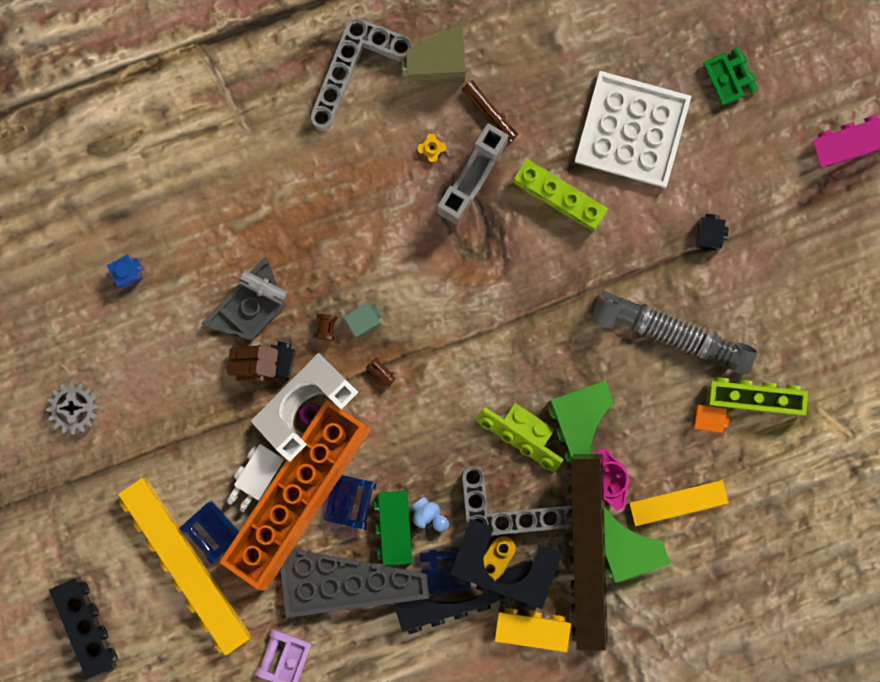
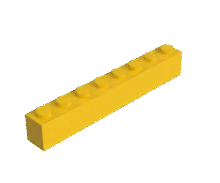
(184, 565)

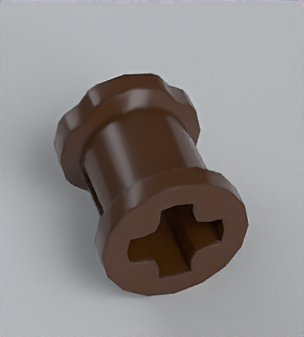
(325, 327)

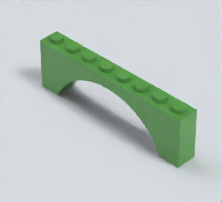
(577, 421)

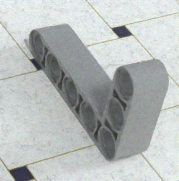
(348, 65)
(512, 516)

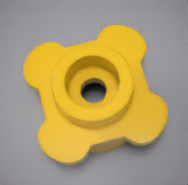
(438, 147)

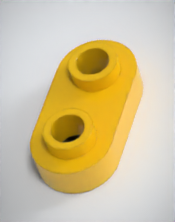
(498, 559)

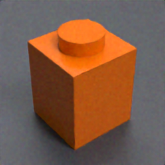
(710, 419)

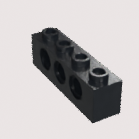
(71, 619)

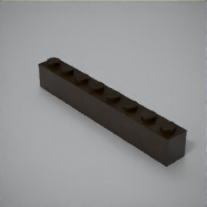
(588, 550)

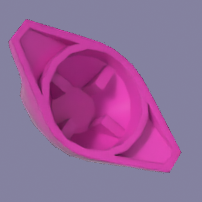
(615, 480)

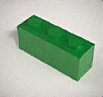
(393, 527)

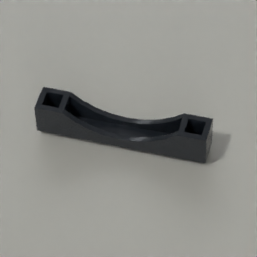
(423, 612)

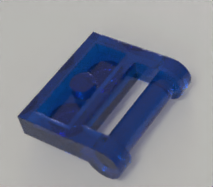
(342, 501)
(216, 525)

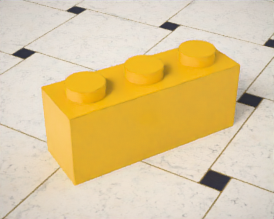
(532, 629)

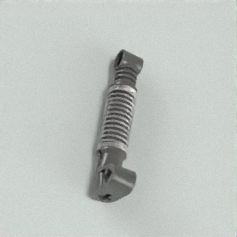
(644, 319)

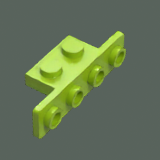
(524, 433)

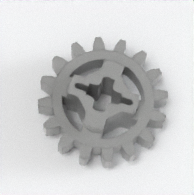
(73, 398)

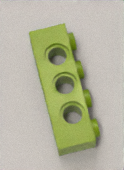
(560, 195)

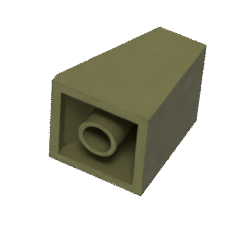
(437, 59)

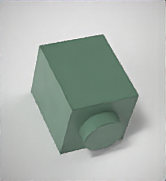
(363, 319)

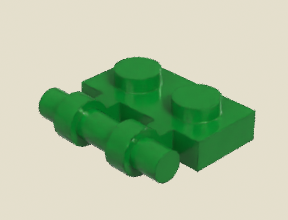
(723, 77)

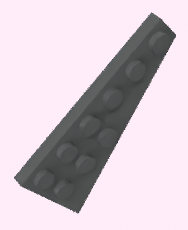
(330, 584)

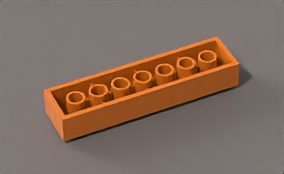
(295, 496)

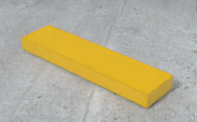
(678, 503)

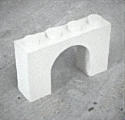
(277, 417)

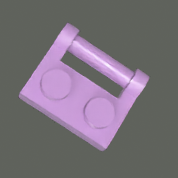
(291, 661)

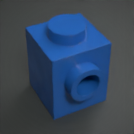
(125, 271)

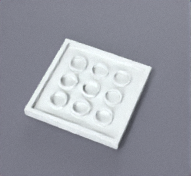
(632, 129)

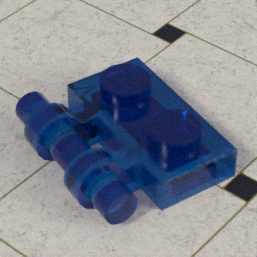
(439, 578)

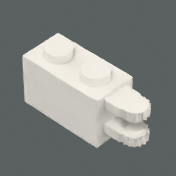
(257, 475)

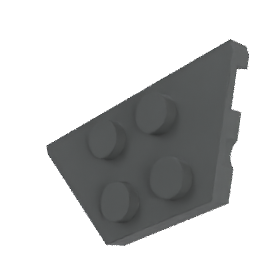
(243, 311)

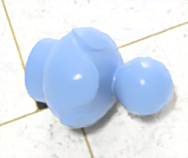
(426, 512)

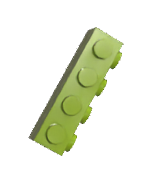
(757, 398)

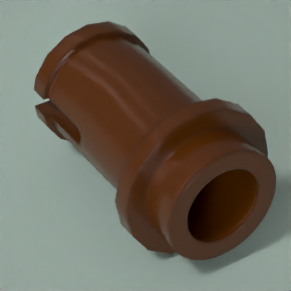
(383, 375)

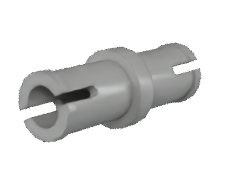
(262, 287)

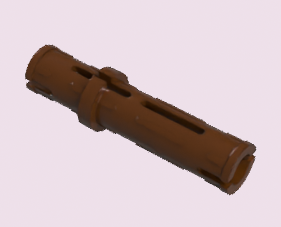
(488, 110)

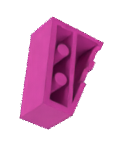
(849, 142)

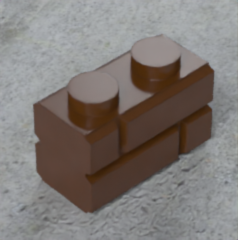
(252, 363)

